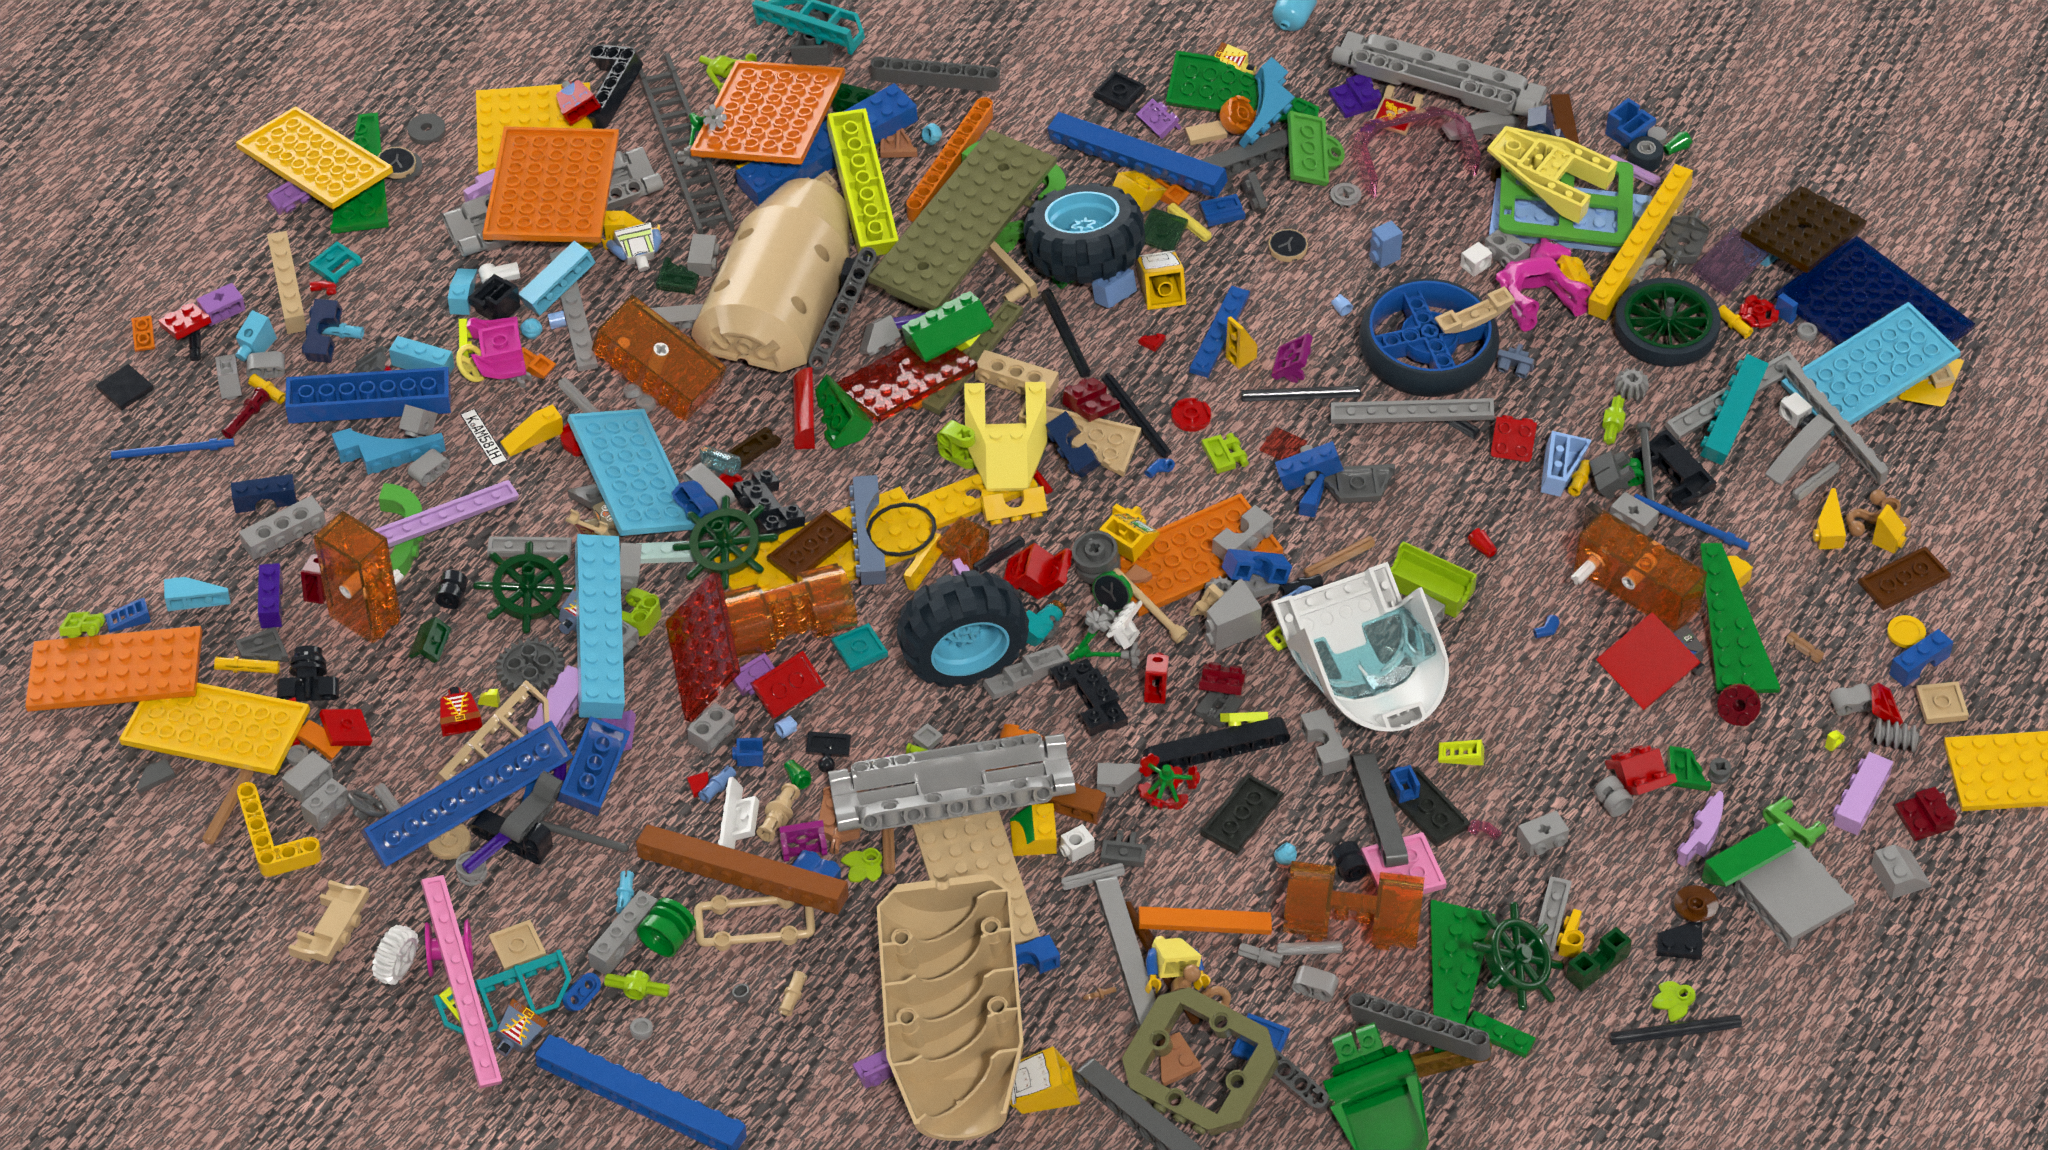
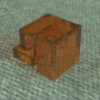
(965, 541)

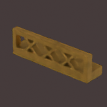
(1431, 1063)

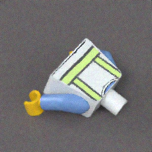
(635, 244)

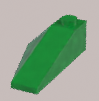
(843, 417)

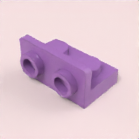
(1158, 119)
(873, 1069)

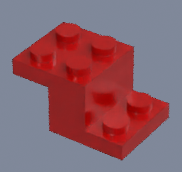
(1038, 570)
(1640, 769)

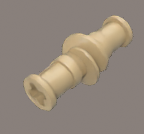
(778, 812)

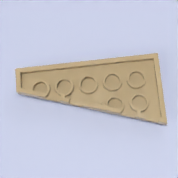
(1109, 440)

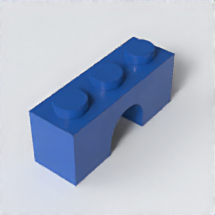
(1321, 458)
(1243, 563)
(1931, 649)
(1038, 952)

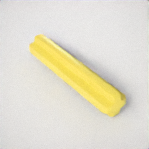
(1193, 225)

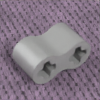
(1851, 699)

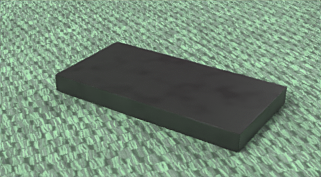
(1432, 811)
(1242, 814)

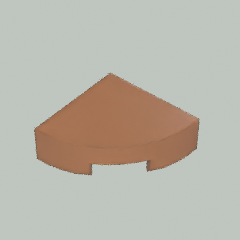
(1138, 574)

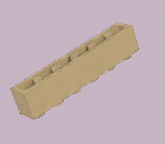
(287, 282)

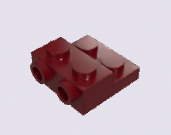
(1089, 399)
(1223, 679)
(1926, 814)

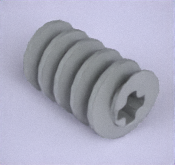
(1896, 735)

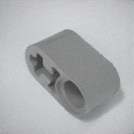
(266, 364)
(428, 467)
(1315, 983)

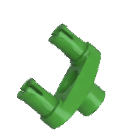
(1776, 814)

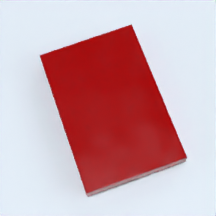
(787, 685)

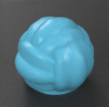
(931, 134)
(531, 328)
(1285, 854)

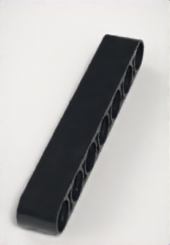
(1221, 743)

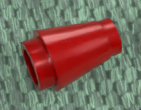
(1481, 541)

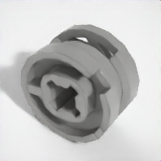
(478, 874)

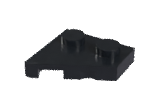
(1681, 941)

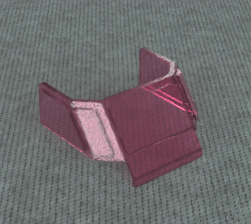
(1370, 127)

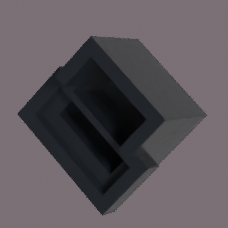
(496, 298)

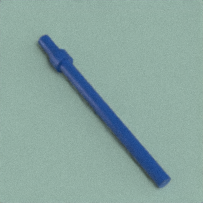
(213, 444)
(1728, 538)

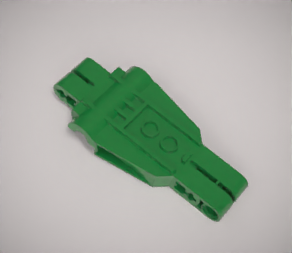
(1377, 1093)

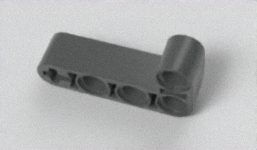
(533, 808)
(1294, 1078)

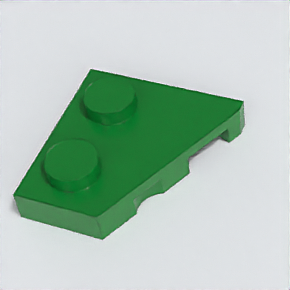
(1687, 770)

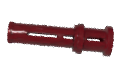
(251, 407)

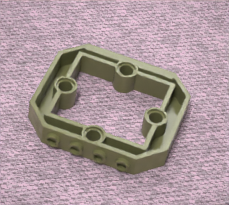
(1158, 1026)

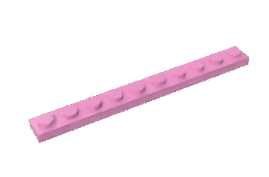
(461, 982)

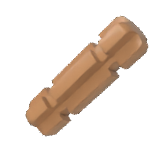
(1805, 647)

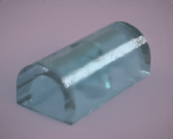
(720, 460)

